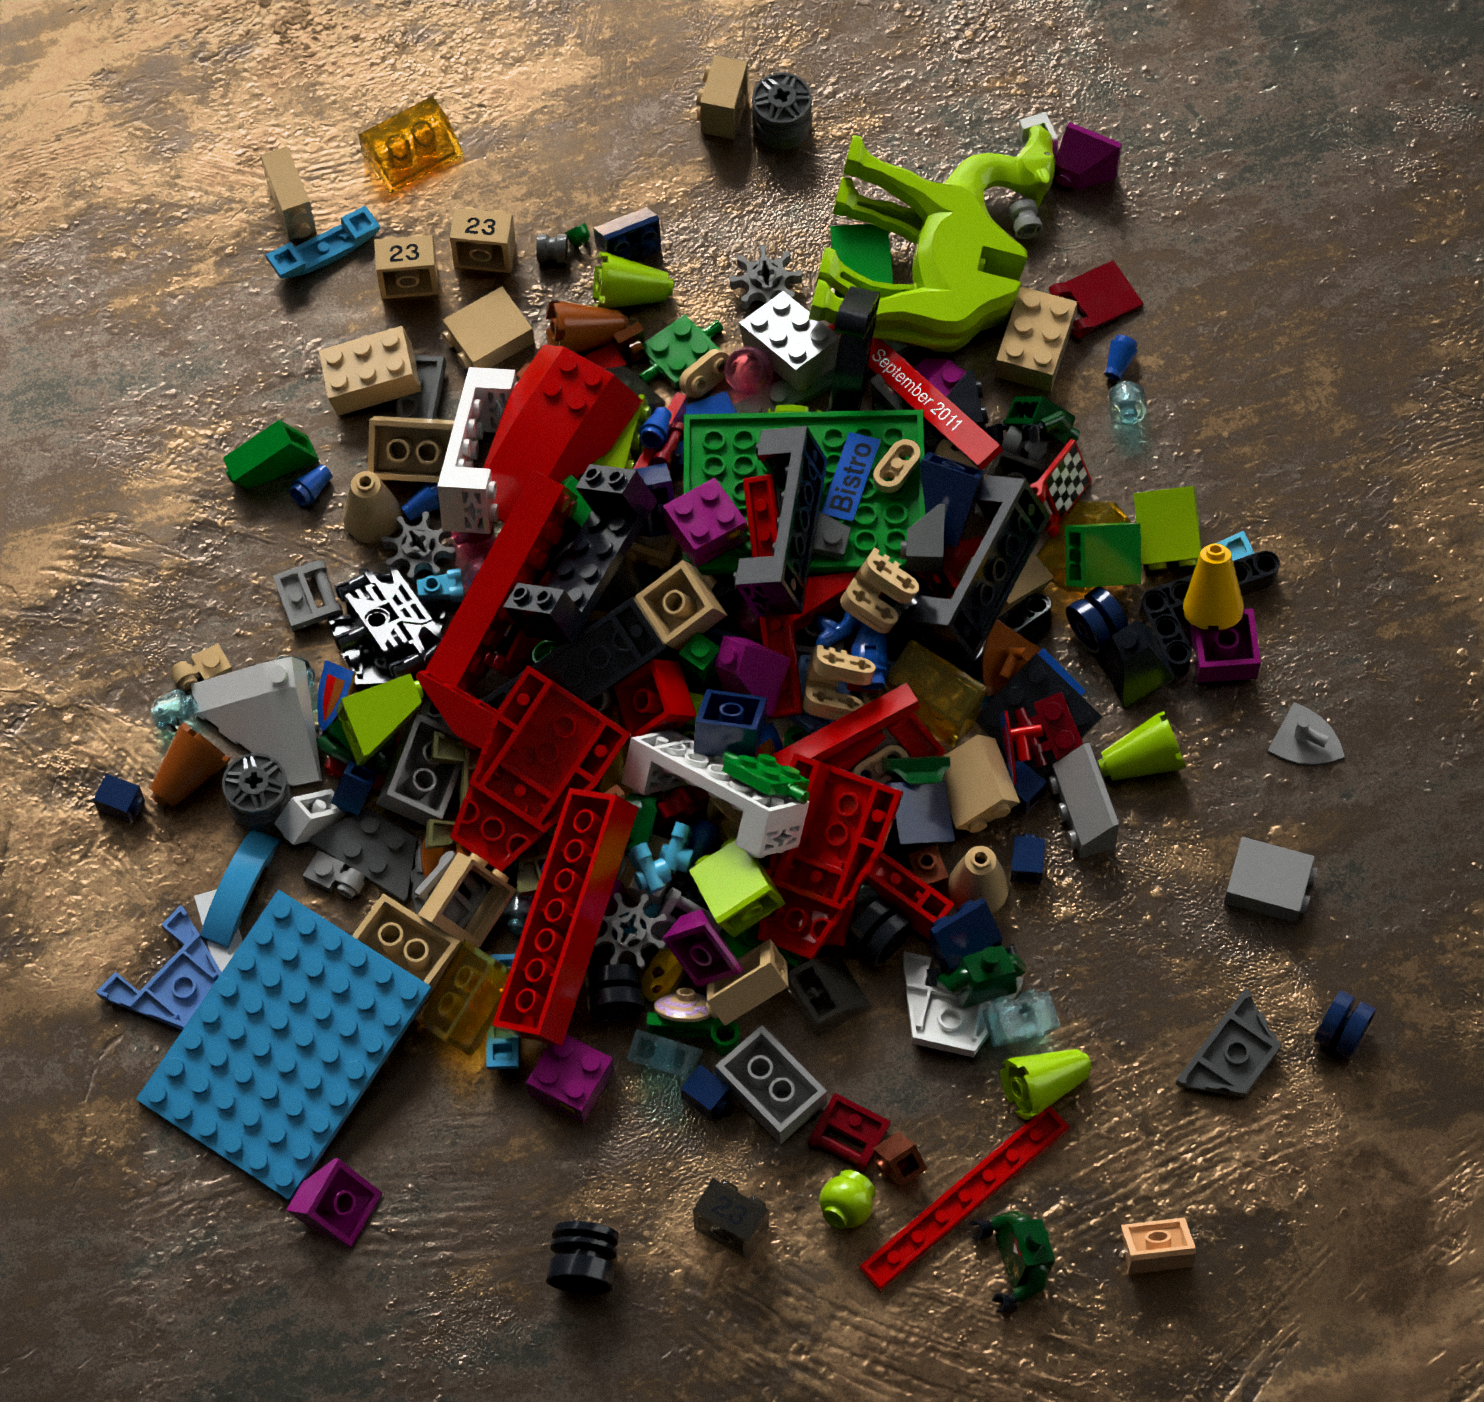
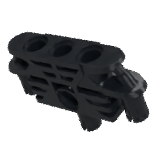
(388, 620)

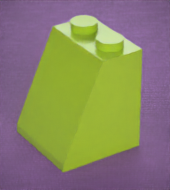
(1168, 526)
(378, 714)
(735, 888)

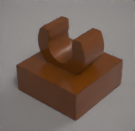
(630, 341)

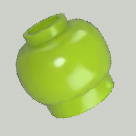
(847, 1199)

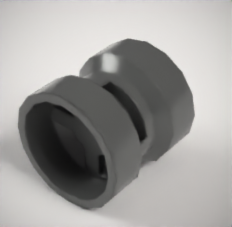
(552, 248)

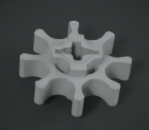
(755, 283)
(412, 555)
(641, 939)

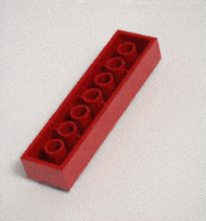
(513, 559)
(565, 916)

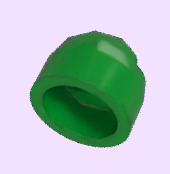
(578, 235)

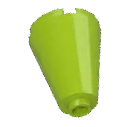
(628, 283)
(1143, 751)
(1042, 1079)

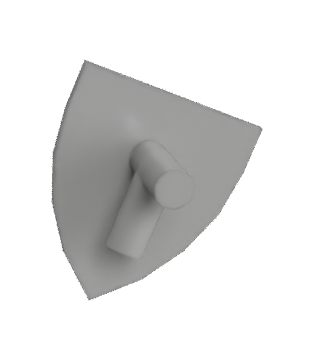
(1306, 739)

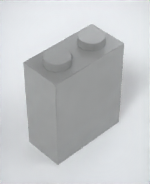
(1270, 880)

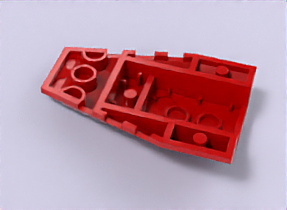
(557, 422)
(531, 757)
(837, 849)

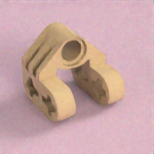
(872, 578)
(822, 678)

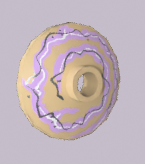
(682, 1006)

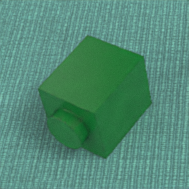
(698, 658)

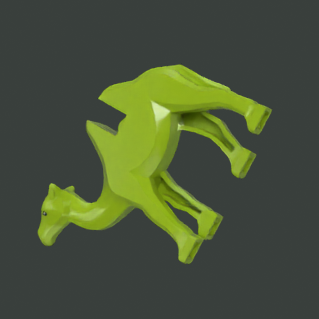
(962, 259)

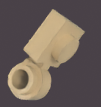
(207, 665)

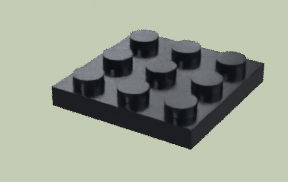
(1029, 685)

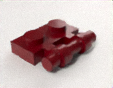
(1058, 726)

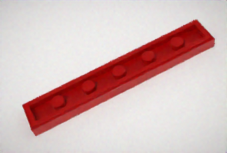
(853, 726)

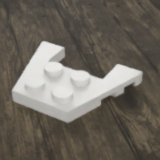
(936, 1014)

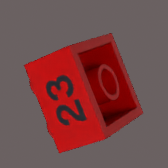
(655, 698)

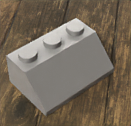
(1084, 802)

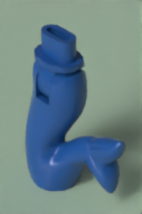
(867, 644)

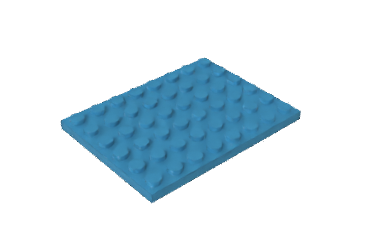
(284, 1044)

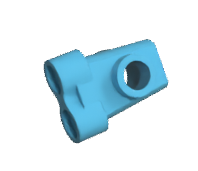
(437, 589)
(676, 854)
(650, 874)

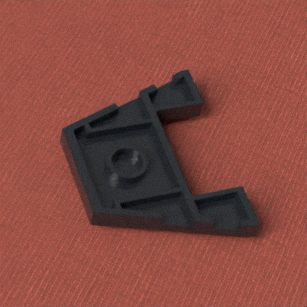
(362, 658)

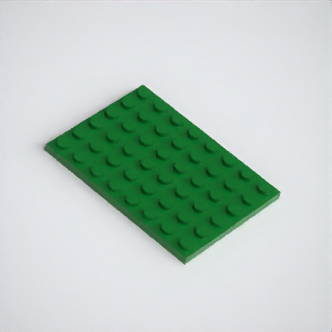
(726, 450)

